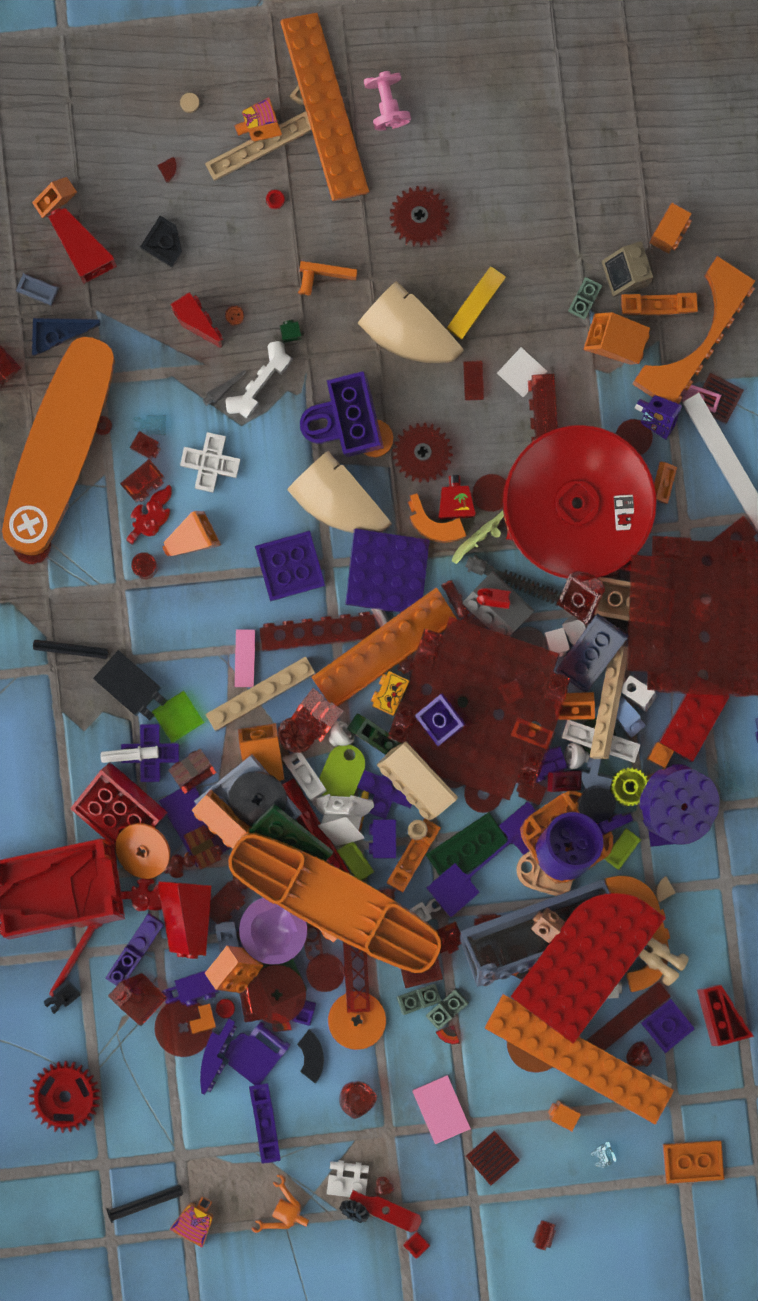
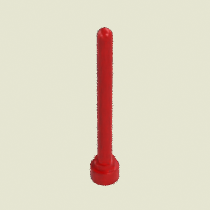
(74, 957)

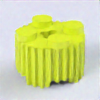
(618, 786)

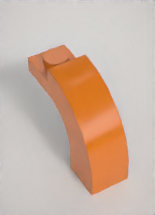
(434, 531)

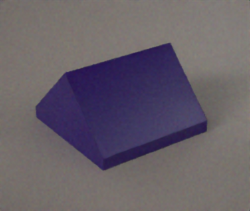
(440, 720)

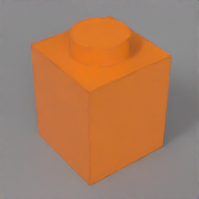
(660, 755)

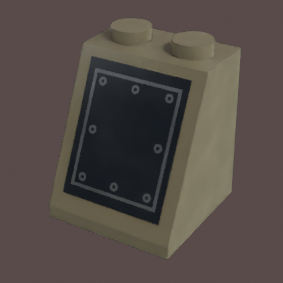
(627, 269)

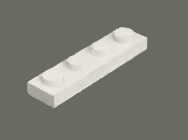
(584, 736)

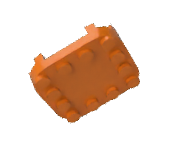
(538, 821)

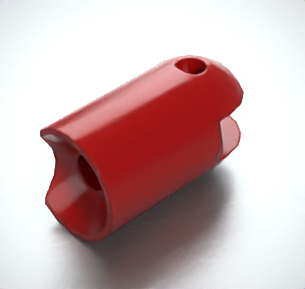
(494, 598)

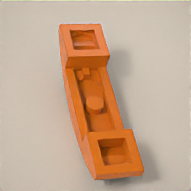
(659, 304)
(412, 858)

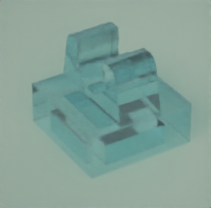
(604, 1154)

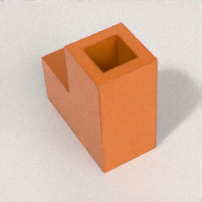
(206, 1022)

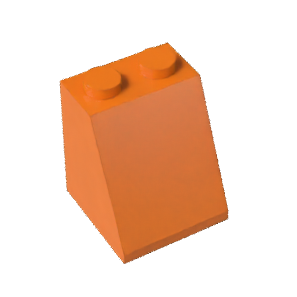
(617, 338)
(264, 746)

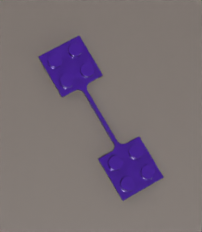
(454, 888)

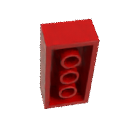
(692, 724)

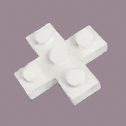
(210, 462)

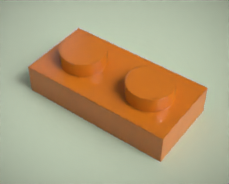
(664, 481)

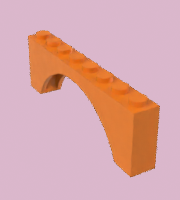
(728, 290)

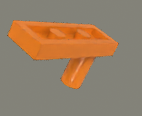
(310, 269)

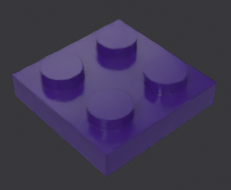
(667, 1025)

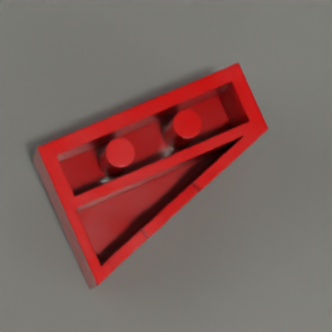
(721, 1017)

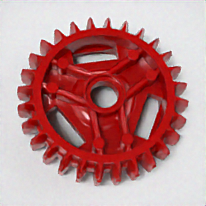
(51, 1104)

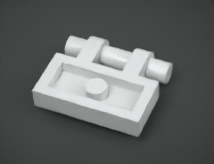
(343, 1185)

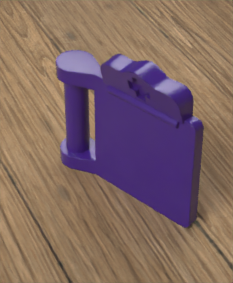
(252, 1056)

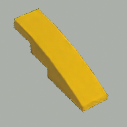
(476, 303)

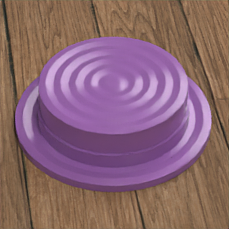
(271, 932)

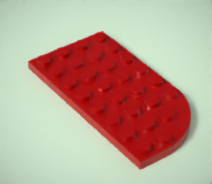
(587, 961)

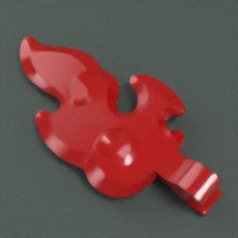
(149, 523)
(143, 898)

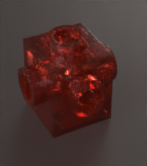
(449, 937)

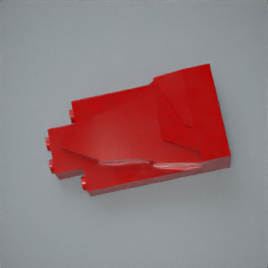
(60, 889)

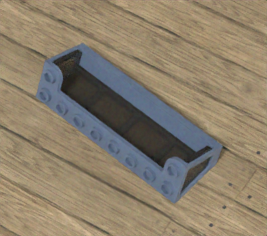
(508, 942)

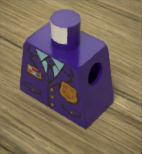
(659, 415)

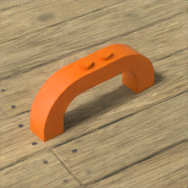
(645, 976)

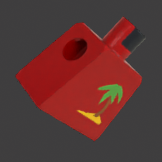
(456, 500)

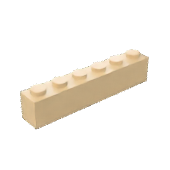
(260, 694)

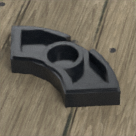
(313, 1056)

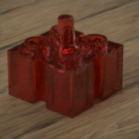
(316, 715)

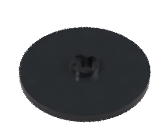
(251, 785)

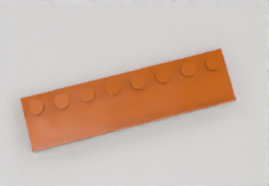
(382, 648)

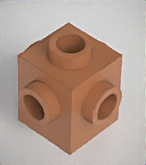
(547, 924)

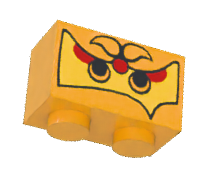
(390, 693)

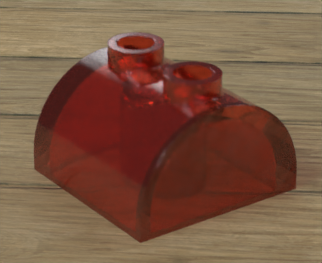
(581, 596)

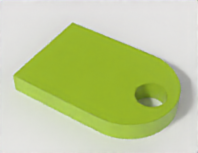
(342, 775)

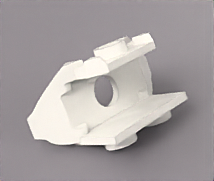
(338, 807)

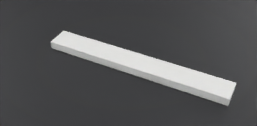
(723, 456)

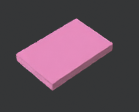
(441, 1109)

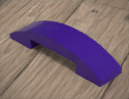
(265, 1123)

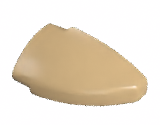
(409, 328)
(337, 498)

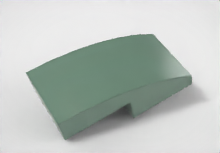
(585, 298)
(418, 999)
(447, 1009)

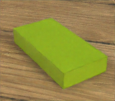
(622, 848)
(355, 861)

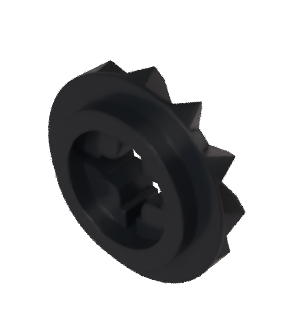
(354, 1211)

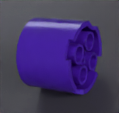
(579, 835)

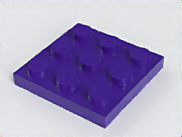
(290, 566)

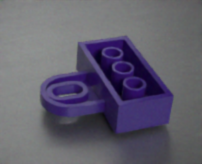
(348, 414)

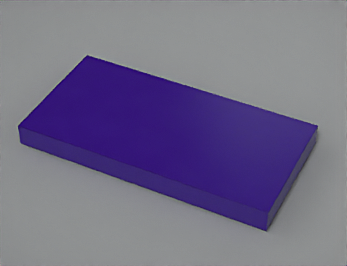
(183, 819)

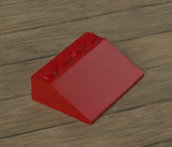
(114, 803)

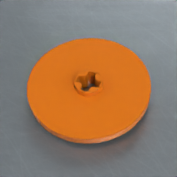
(140, 837)
(363, 1034)

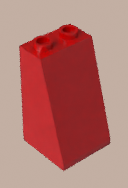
(82, 248)
(186, 917)

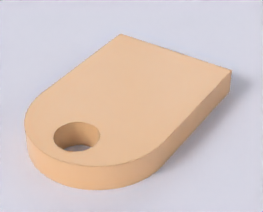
(538, 880)

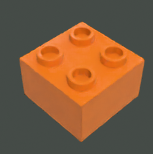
(671, 226)
(233, 970)

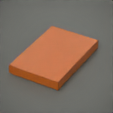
(693, 1161)

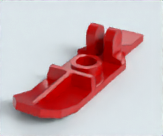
(396, 1215)

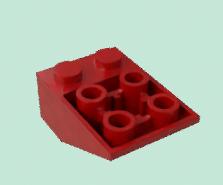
(191, 317)

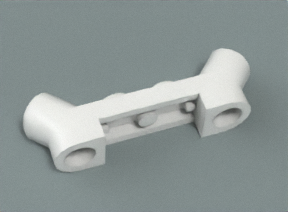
(277, 362)

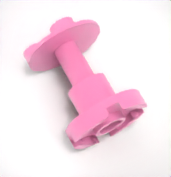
(389, 108)

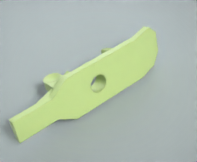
(479, 535)

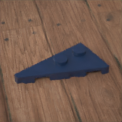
(53, 332)

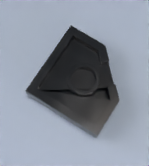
(163, 242)

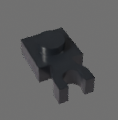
(64, 994)

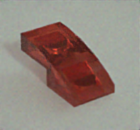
(473, 380)

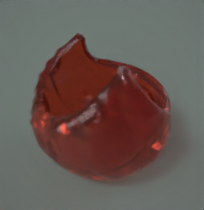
(357, 1099)

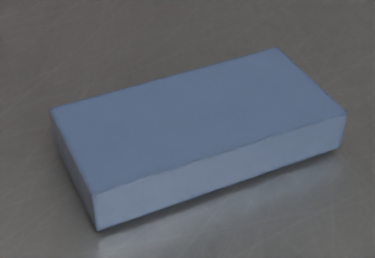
(37, 289)

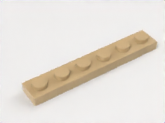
(253, 150)
(609, 705)

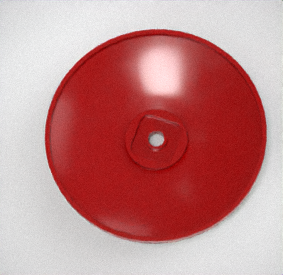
(584, 465)

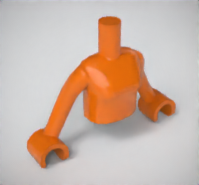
(285, 1211)

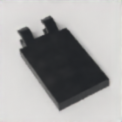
(129, 685)

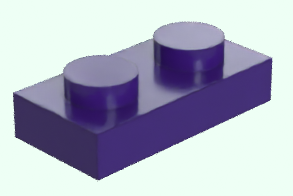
(617, 822)

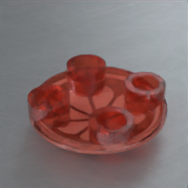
(291, 739)

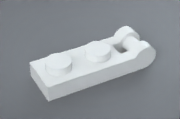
(305, 775)

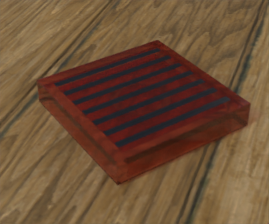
(729, 398)
(492, 1158)

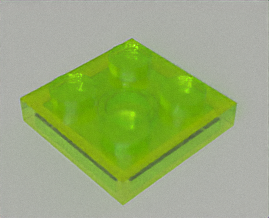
(178, 717)

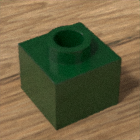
(290, 331)

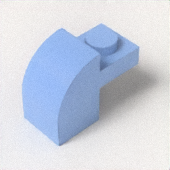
(629, 718)

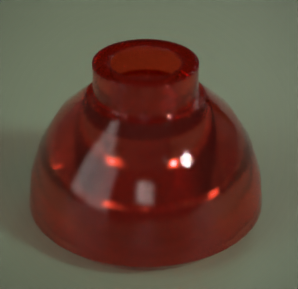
(639, 1055)

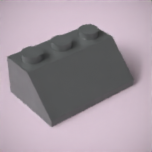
(499, 619)

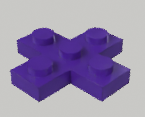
(167, 752)
(383, 792)

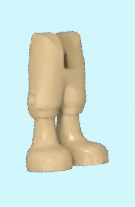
(653, 956)

